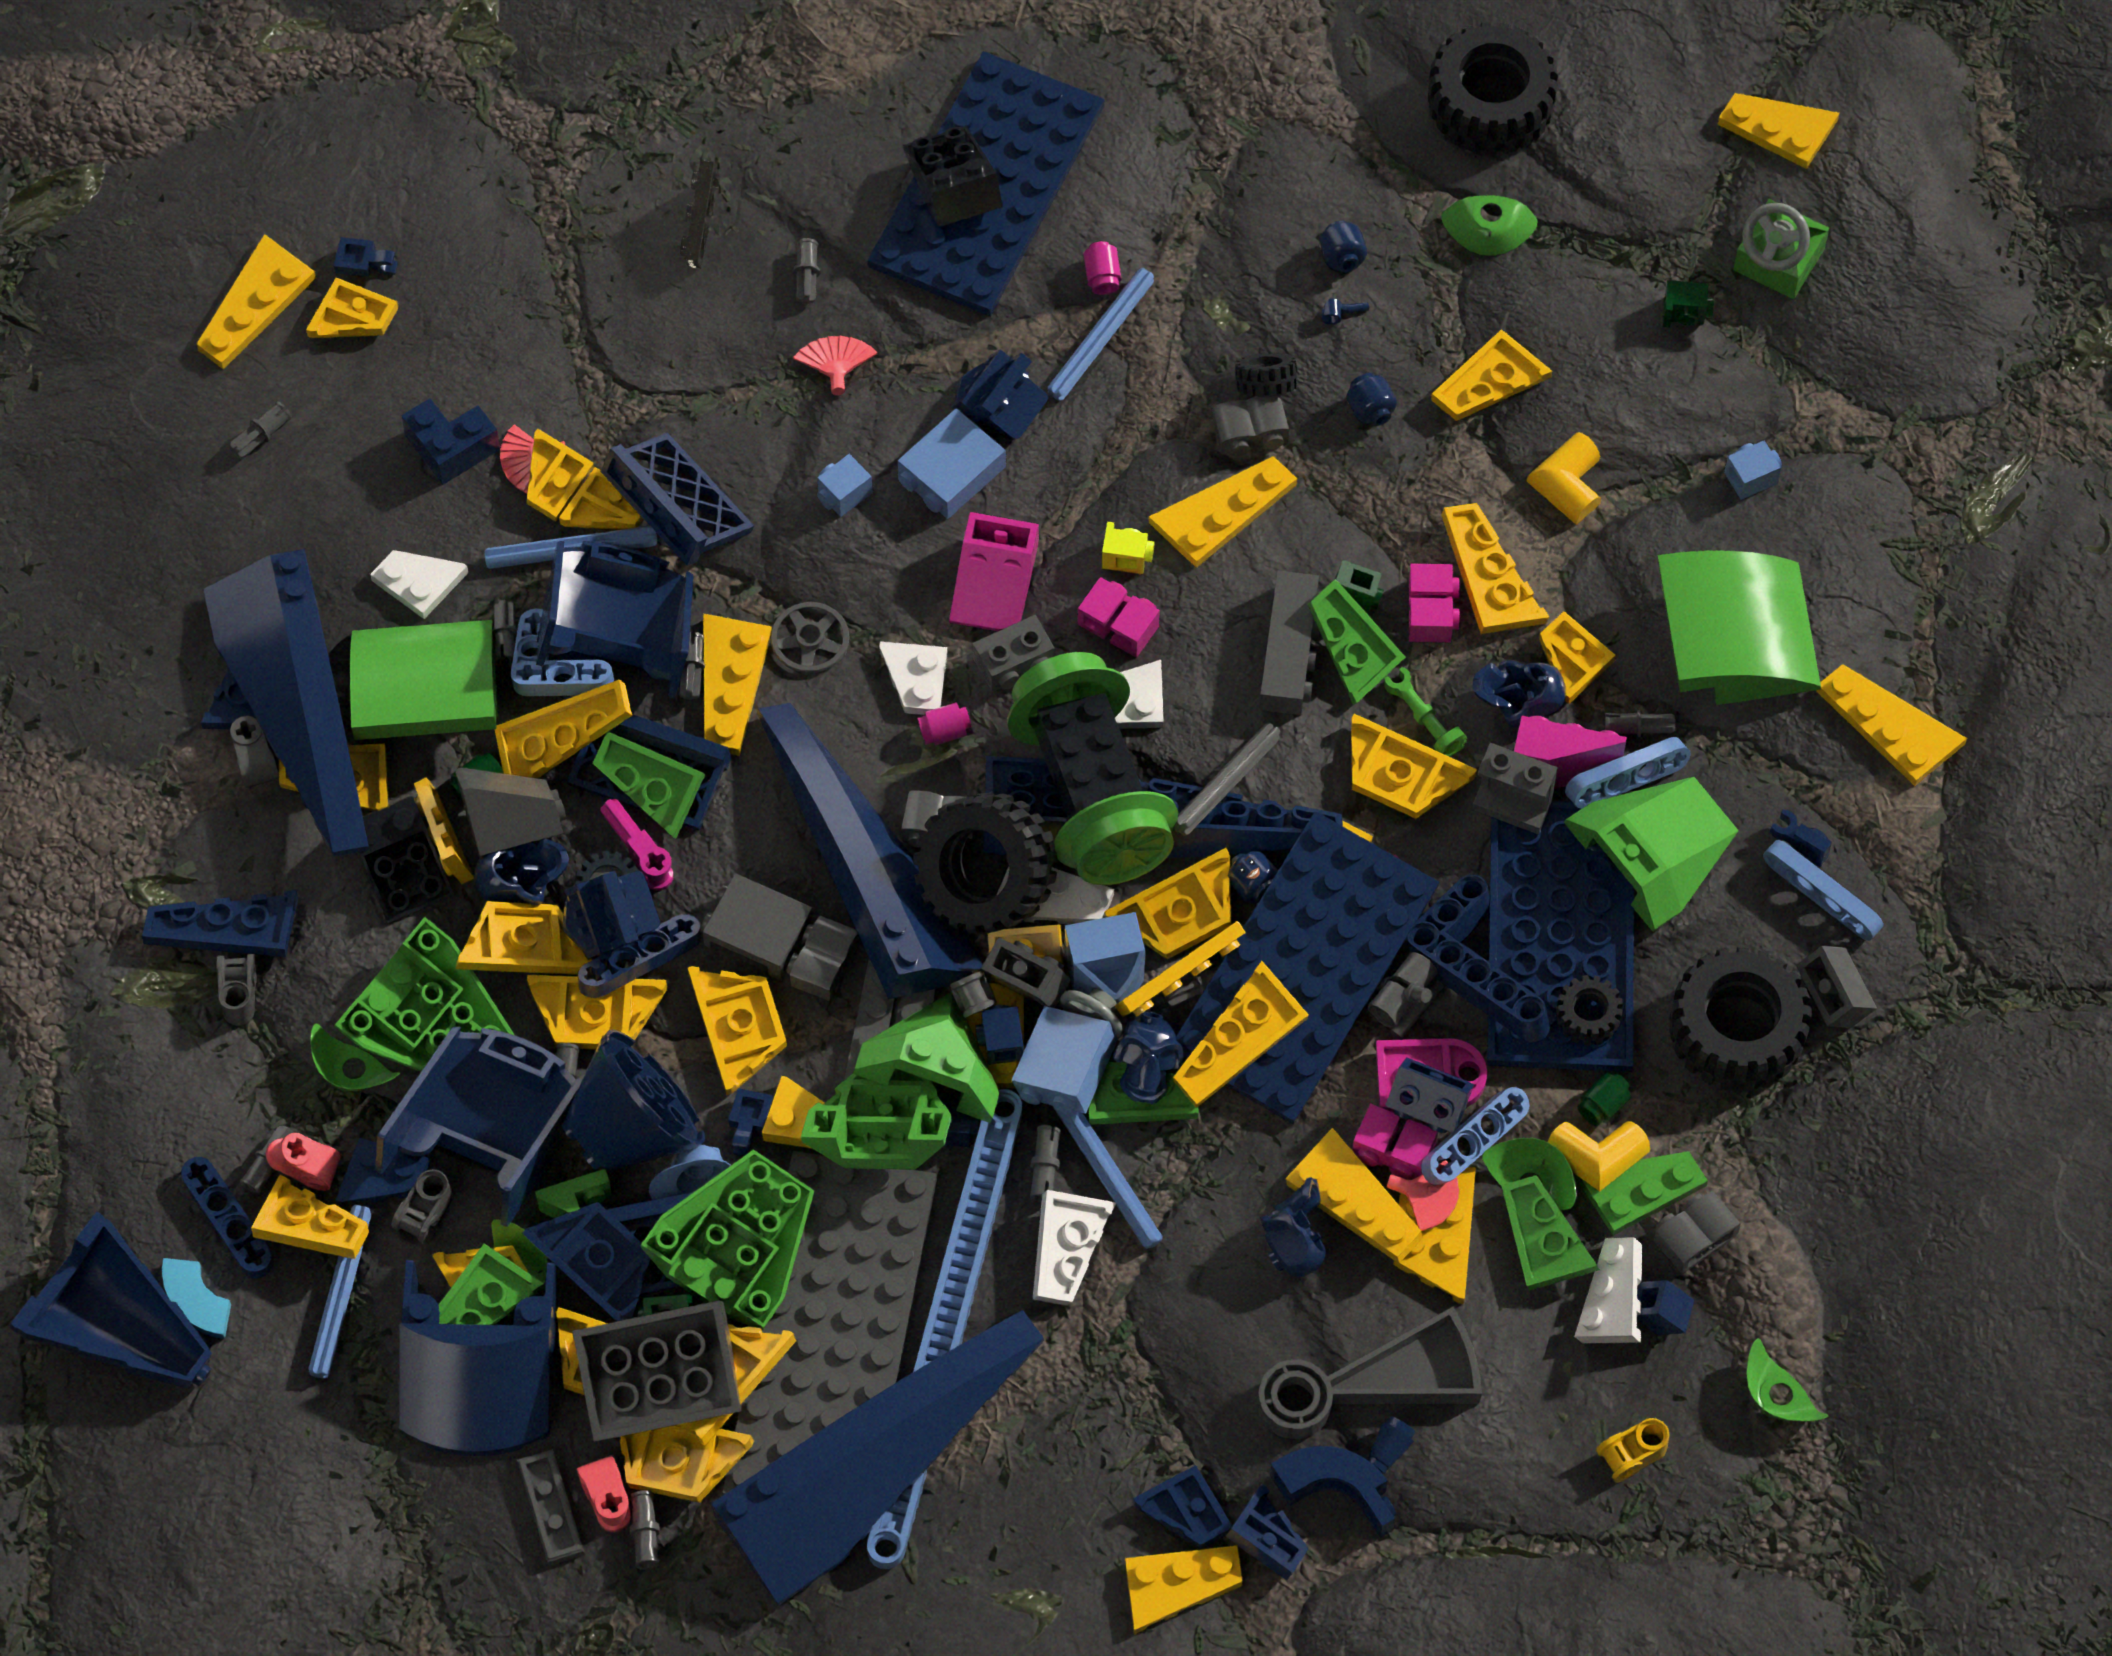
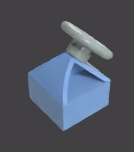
(1104, 966)

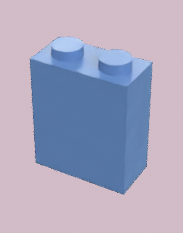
(951, 464)
(1064, 1060)

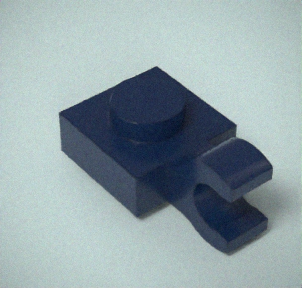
(359, 256)
(1807, 841)
(748, 1116)

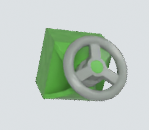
(1780, 247)

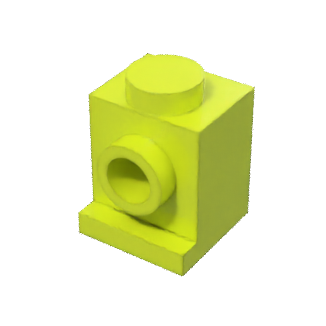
(1126, 549)

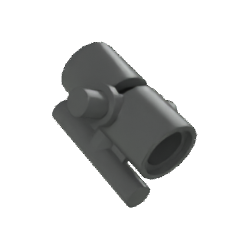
(1405, 995)

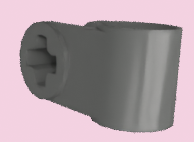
(253, 755)
(237, 982)
(973, 994)
(422, 1213)

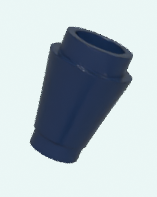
(1390, 1443)

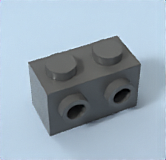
(1011, 652)
(1025, 973)
(1836, 986)

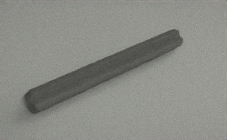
(1227, 779)

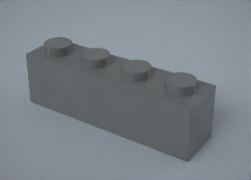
(1289, 644)

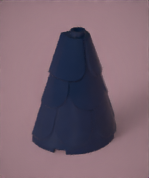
(114, 1312)

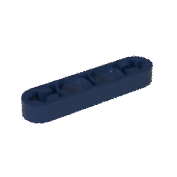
(643, 960)
(225, 1218)

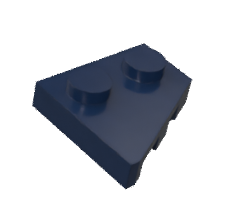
(364, 1183)
(1268, 1535)

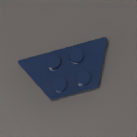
(596, 1256)

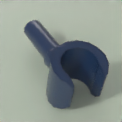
(1333, 309)

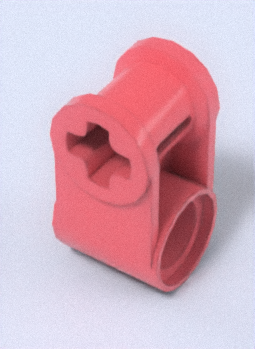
(304, 1160)
(604, 1490)

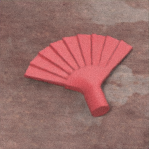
(835, 358)
(517, 456)
(1429, 1202)

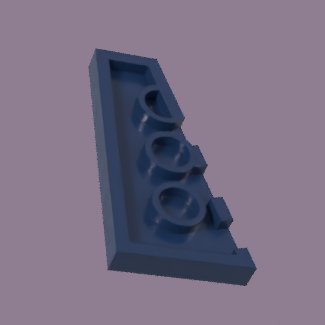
(241, 926)

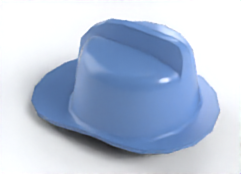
(688, 1172)

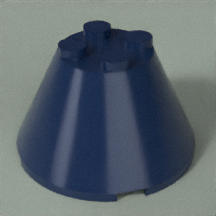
(629, 1108)

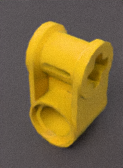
(1627, 1451)

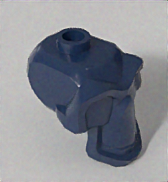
(1520, 689)
(520, 872)
(1149, 1051)
(1290, 1235)

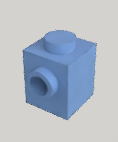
(1753, 469)
(843, 485)

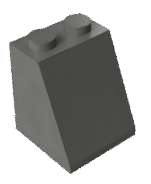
(508, 809)

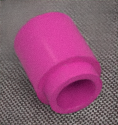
(1102, 268)
(944, 724)

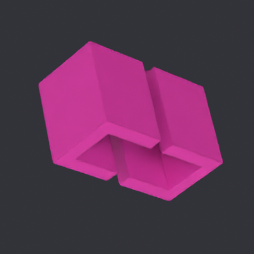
(1431, 603)
(1111, 609)
(1377, 1135)

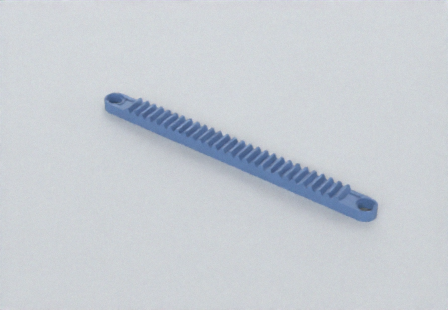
(956, 1290)

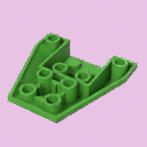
(1660, 841)
(419, 1001)
(735, 1238)

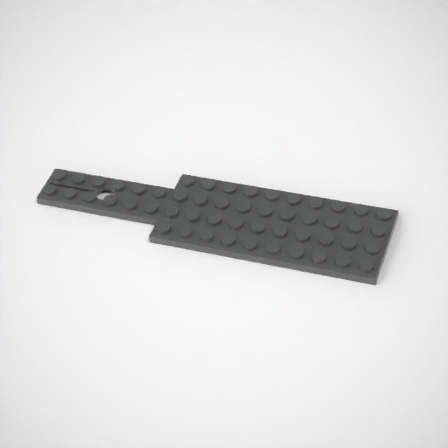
(848, 1281)

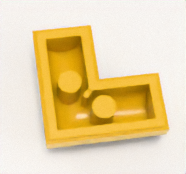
(1559, 478)
(1601, 1161)

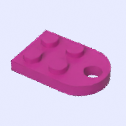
(1442, 1054)

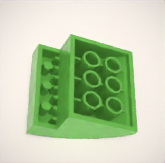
(1738, 624)
(423, 680)

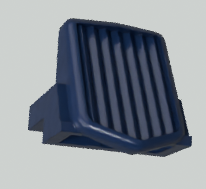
(1000, 394)
(609, 912)

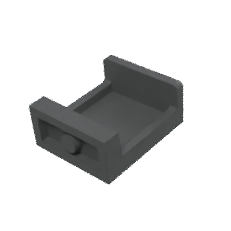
(1515, 788)
(757, 924)

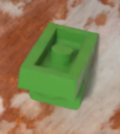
(569, 1195)

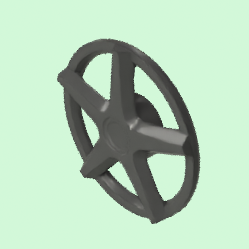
(809, 638)

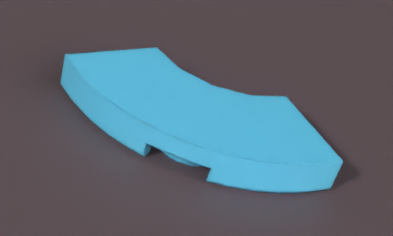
(202, 1307)

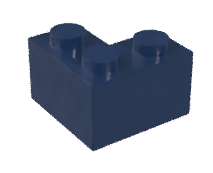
(452, 445)

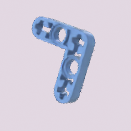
(526, 666)

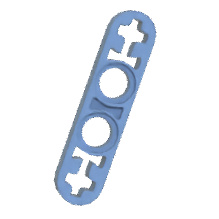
(1595, 784)
(1823, 890)
(1477, 1138)

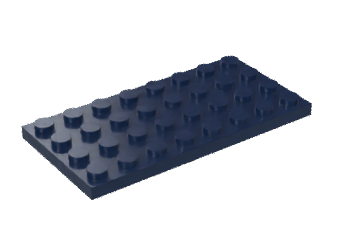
(1031, 137)
(1553, 920)
(1329, 939)

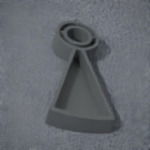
(1420, 1367)

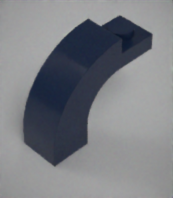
(1335, 1470)

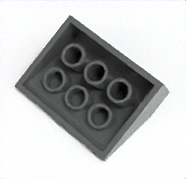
(657, 1370)

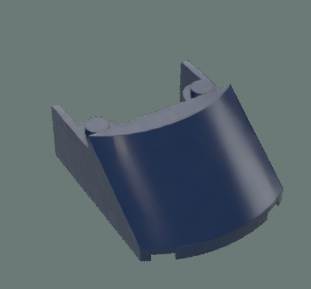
(618, 609)
(487, 1101)
(476, 1384)

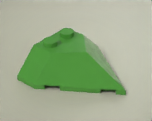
(937, 1047)
(878, 1123)

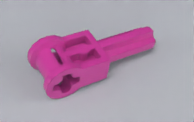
(647, 856)

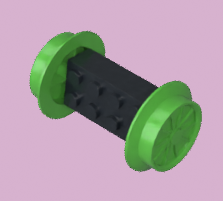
(1112, 823)

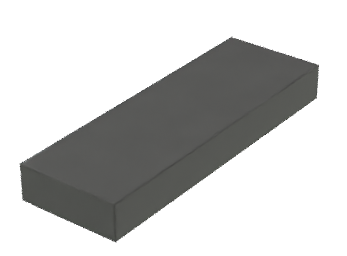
(550, 1507)

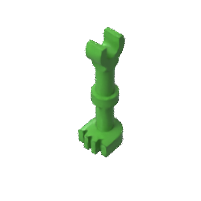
(1446, 742)

